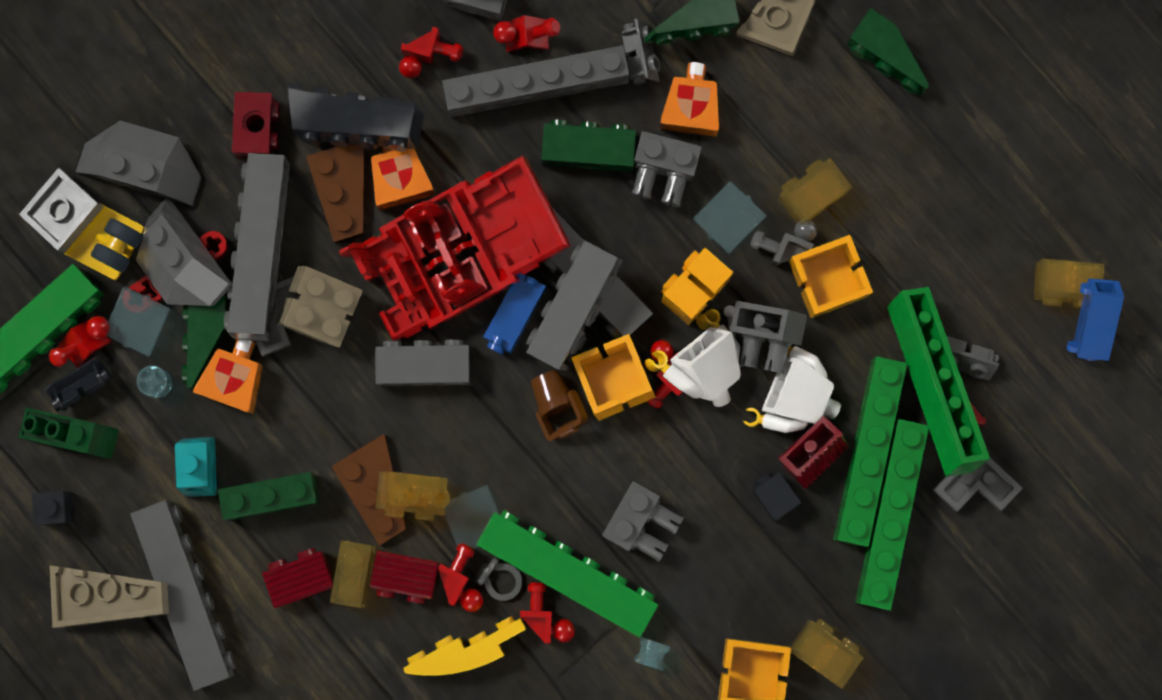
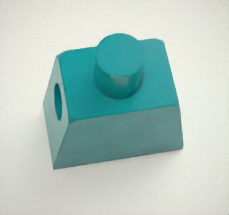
(196, 466)

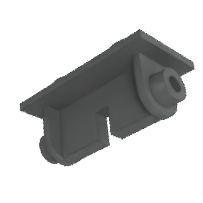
(646, 62)
(979, 363)

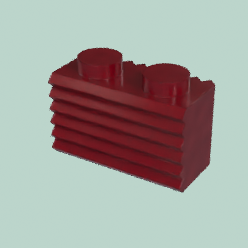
(814, 452)
(404, 575)
(299, 578)

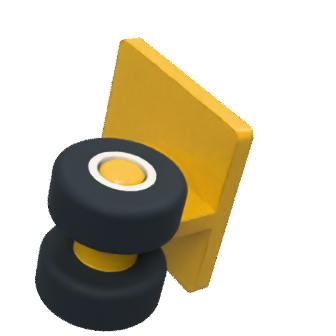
(107, 243)

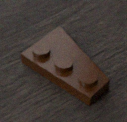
(340, 186)
(360, 479)

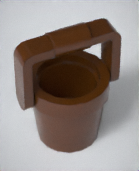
(554, 398)

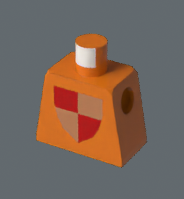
(692, 104)
(399, 178)
(232, 377)

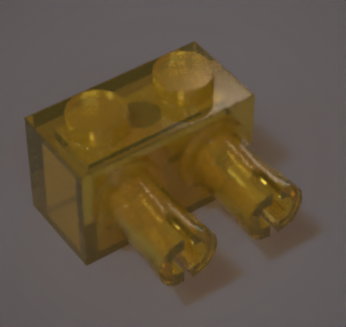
(412, 494)

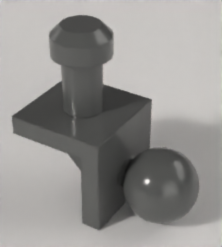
(789, 244)

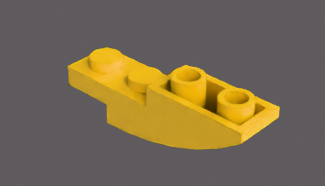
(454, 657)

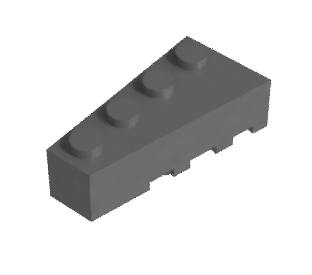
(573, 306)

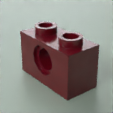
(252, 107)

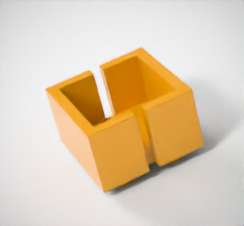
(829, 276)
(700, 282)
(613, 379)
(753, 671)

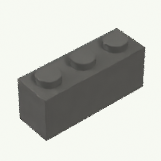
(423, 364)

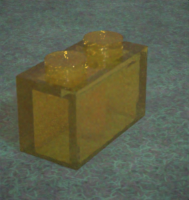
(814, 191)
(1061, 280)
(352, 574)
(826, 653)

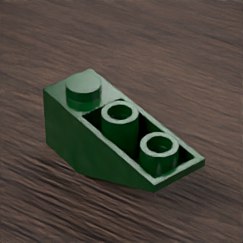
(696, 20)
(885, 47)
(203, 338)
(68, 433)

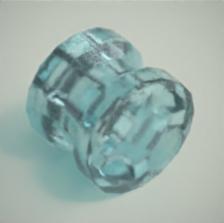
(148, 380)
(651, 653)

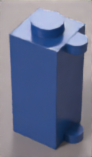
(514, 314)
(1097, 319)

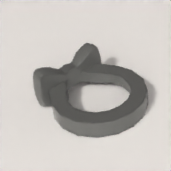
(495, 565)

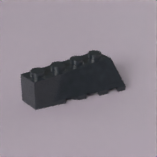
(354, 119)

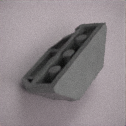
(142, 162)
(179, 261)

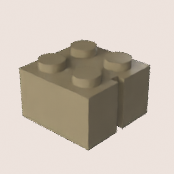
(320, 307)

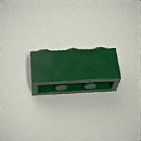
(588, 146)
(269, 496)

